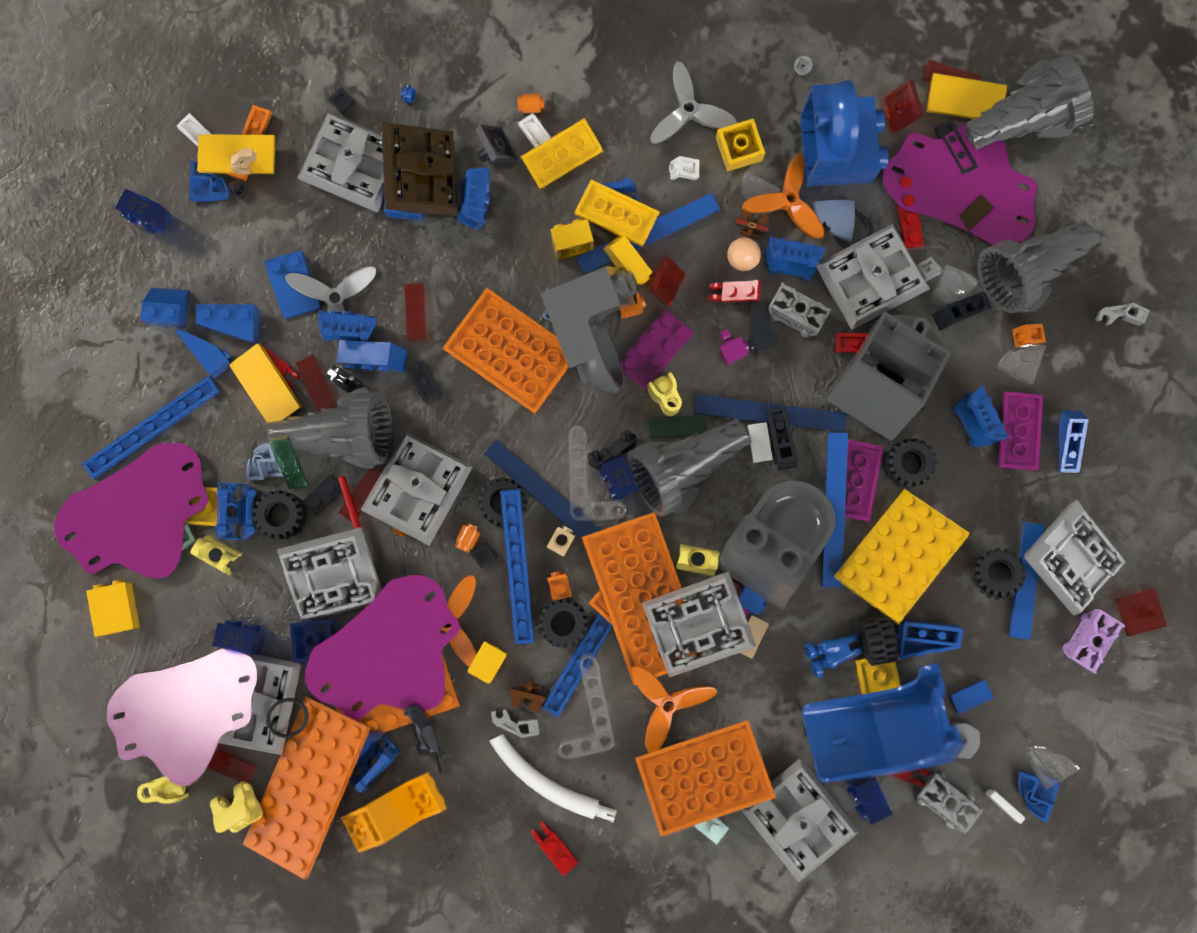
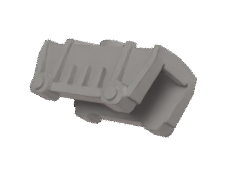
(795, 319)
(940, 807)

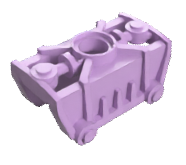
(1084, 638)

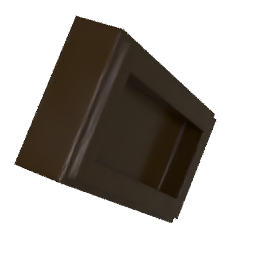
(975, 212)

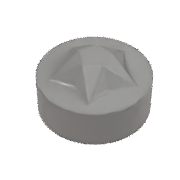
(803, 65)

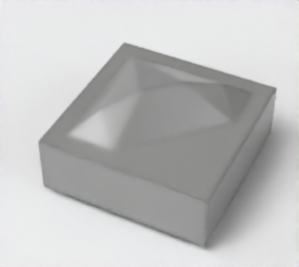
(929, 269)

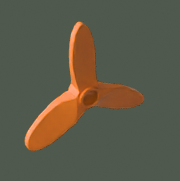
(798, 210)
(458, 604)
(662, 716)

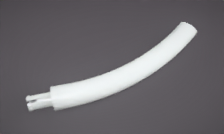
(546, 787)

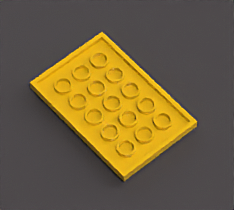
(901, 556)

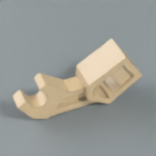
(242, 161)

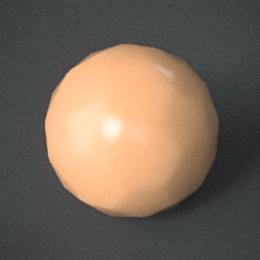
(744, 254)

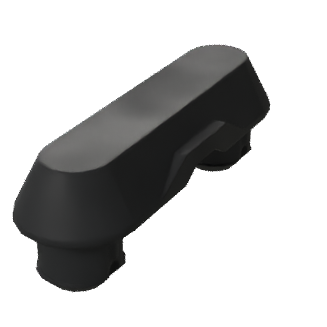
(623, 444)

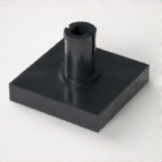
(495, 145)

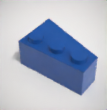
(233, 320)
(372, 356)
(925, 637)

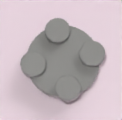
(970, 737)

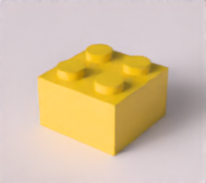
(740, 145)
(572, 239)

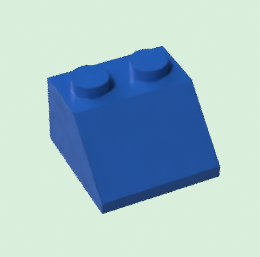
(165, 307)

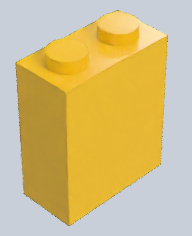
(626, 257)
(112, 608)

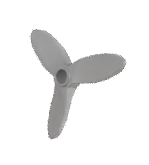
(702, 113)
(348, 287)

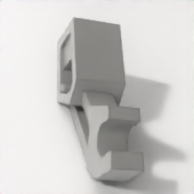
(1112, 313)
(513, 727)

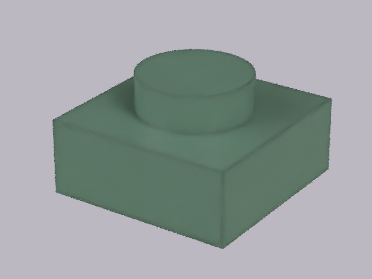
(188, 537)

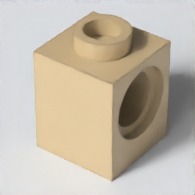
(561, 550)

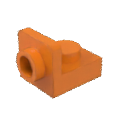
(635, 309)
(1029, 335)
(559, 586)

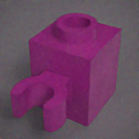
(732, 350)

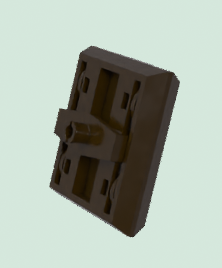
(424, 165)

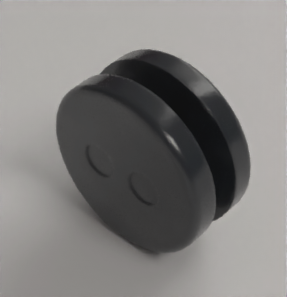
(341, 378)

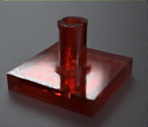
(903, 106)
(665, 281)
(1141, 612)

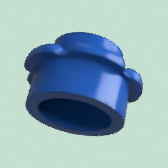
(408, 94)

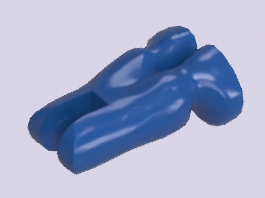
(835, 652)

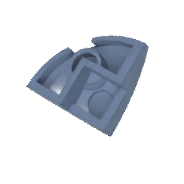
(838, 216)
(262, 464)

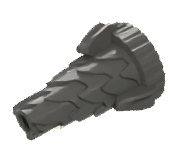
(1049, 100)
(1018, 273)
(355, 429)
(670, 470)

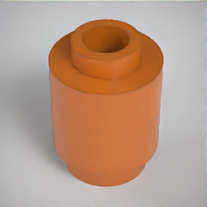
(530, 103)
(467, 537)

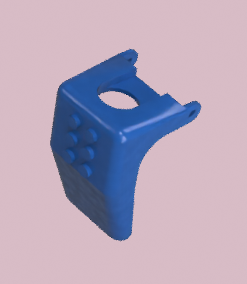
(883, 730)

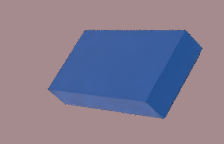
(971, 696)

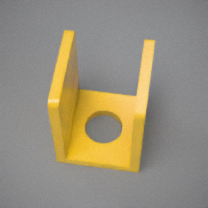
(487, 662)

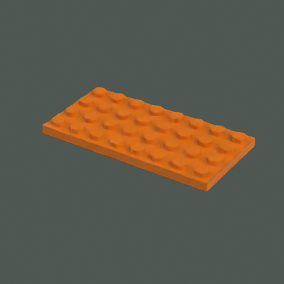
(631, 569)
(307, 787)

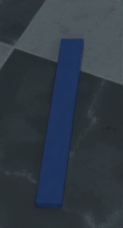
(757, 412)
(538, 489)

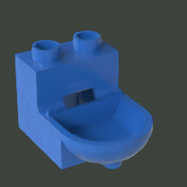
(841, 136)

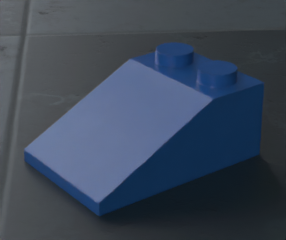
(290, 301)

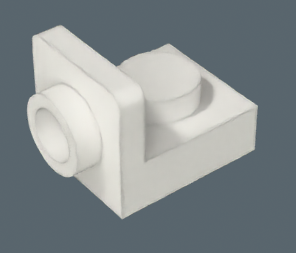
(684, 168)

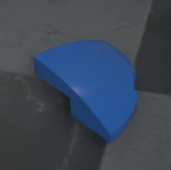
(206, 186)
(1038, 798)

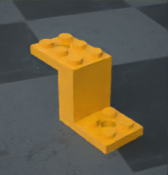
(393, 812)

